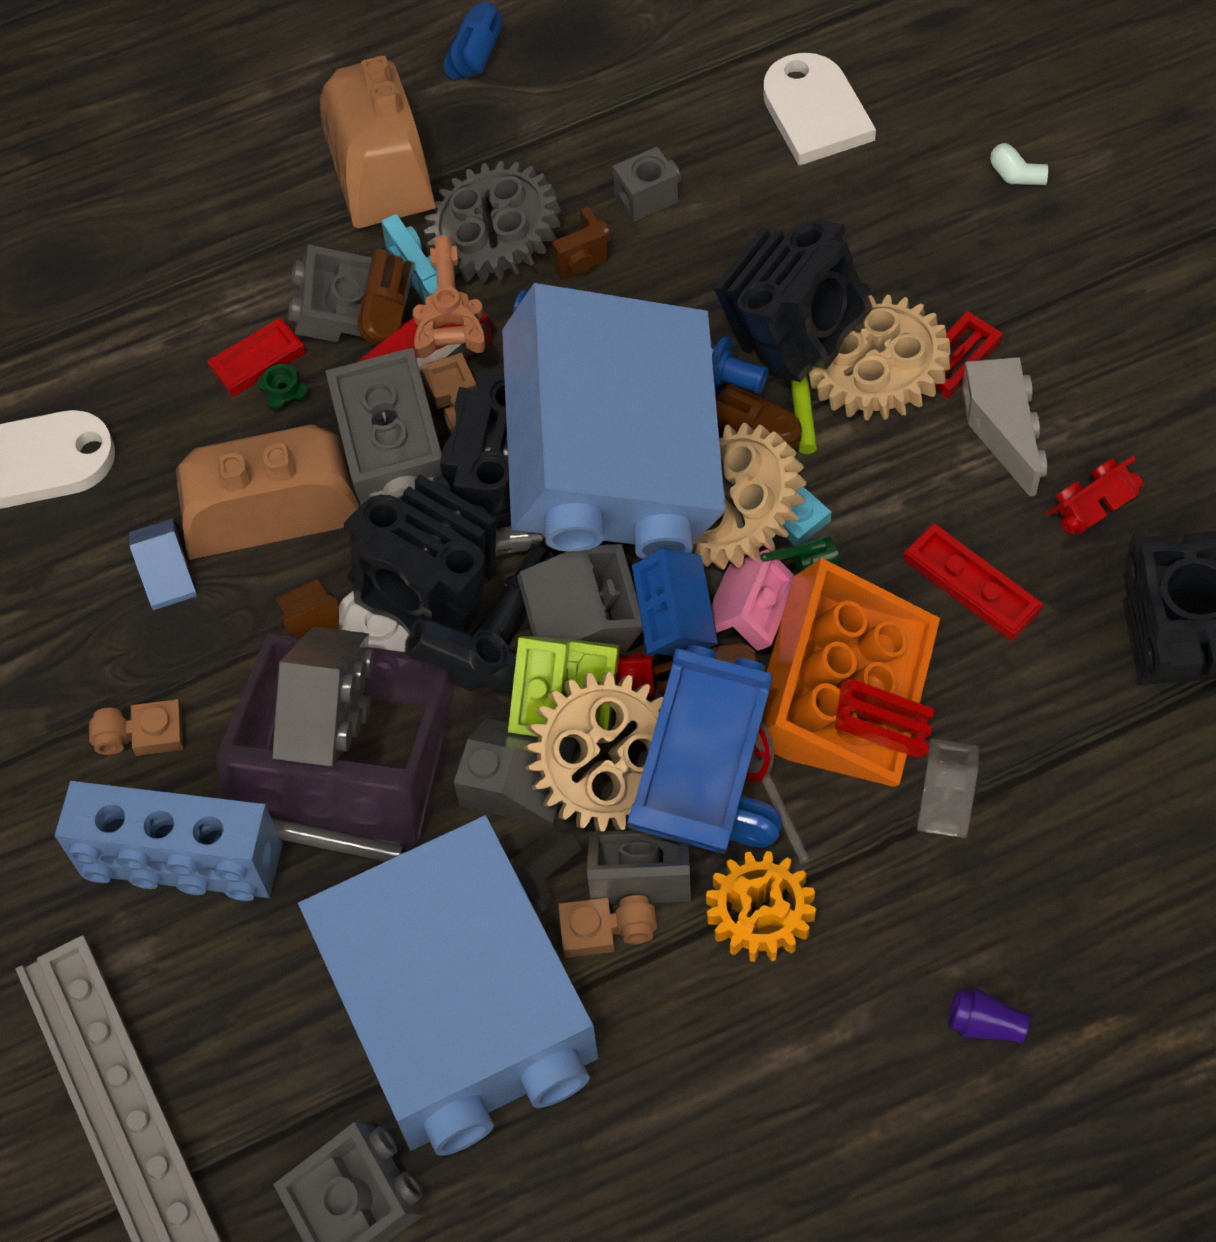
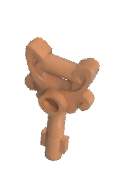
(447, 307)

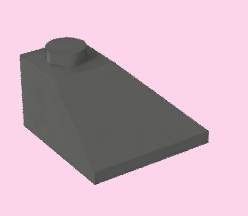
(495, 776)

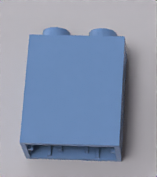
(611, 421)
(452, 987)

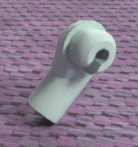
(1014, 168)

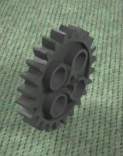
(521, 218)

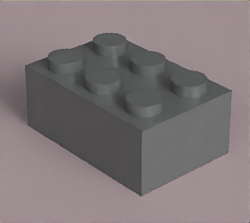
(322, 695)

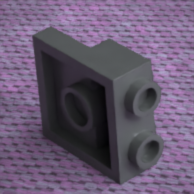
(328, 292)
(351, 1190)

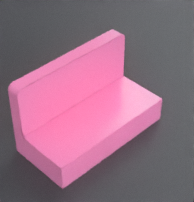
(753, 600)

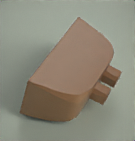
(374, 143)
(264, 490)

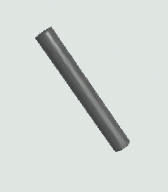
(337, 841)

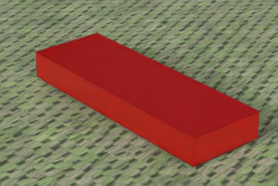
(973, 582)

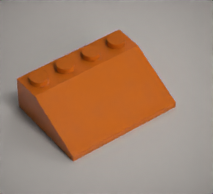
(836, 632)

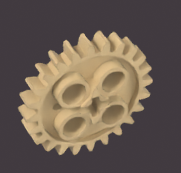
(886, 361)
(761, 471)
(576, 718)

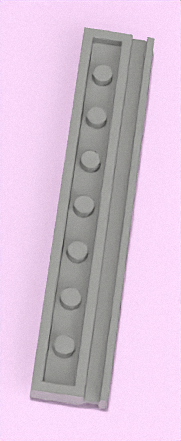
(115, 1098)

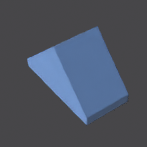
(162, 564)

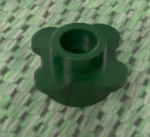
(279, 376)

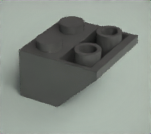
(583, 597)

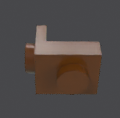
(583, 248)

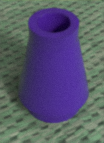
(985, 1017)

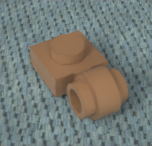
(443, 381)
(152, 729)
(590, 926)

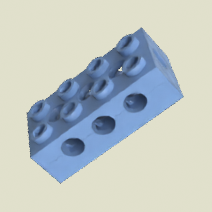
(169, 840)

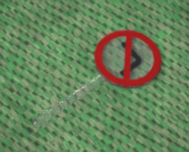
(759, 769)

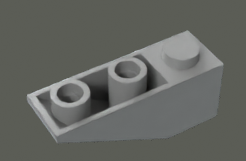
(1000, 415)

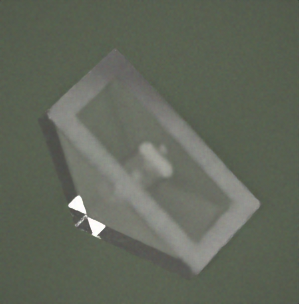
(948, 788)

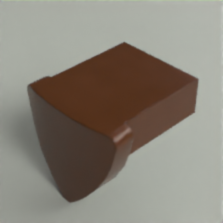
(308, 608)

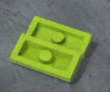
(546, 665)

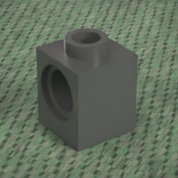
(646, 183)

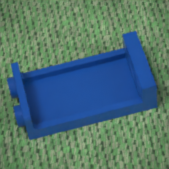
(701, 749)

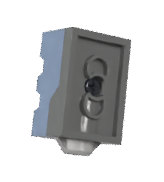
(385, 424)

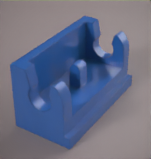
(673, 602)

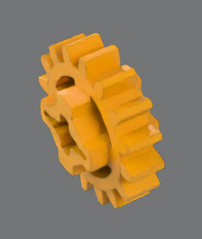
(751, 886)

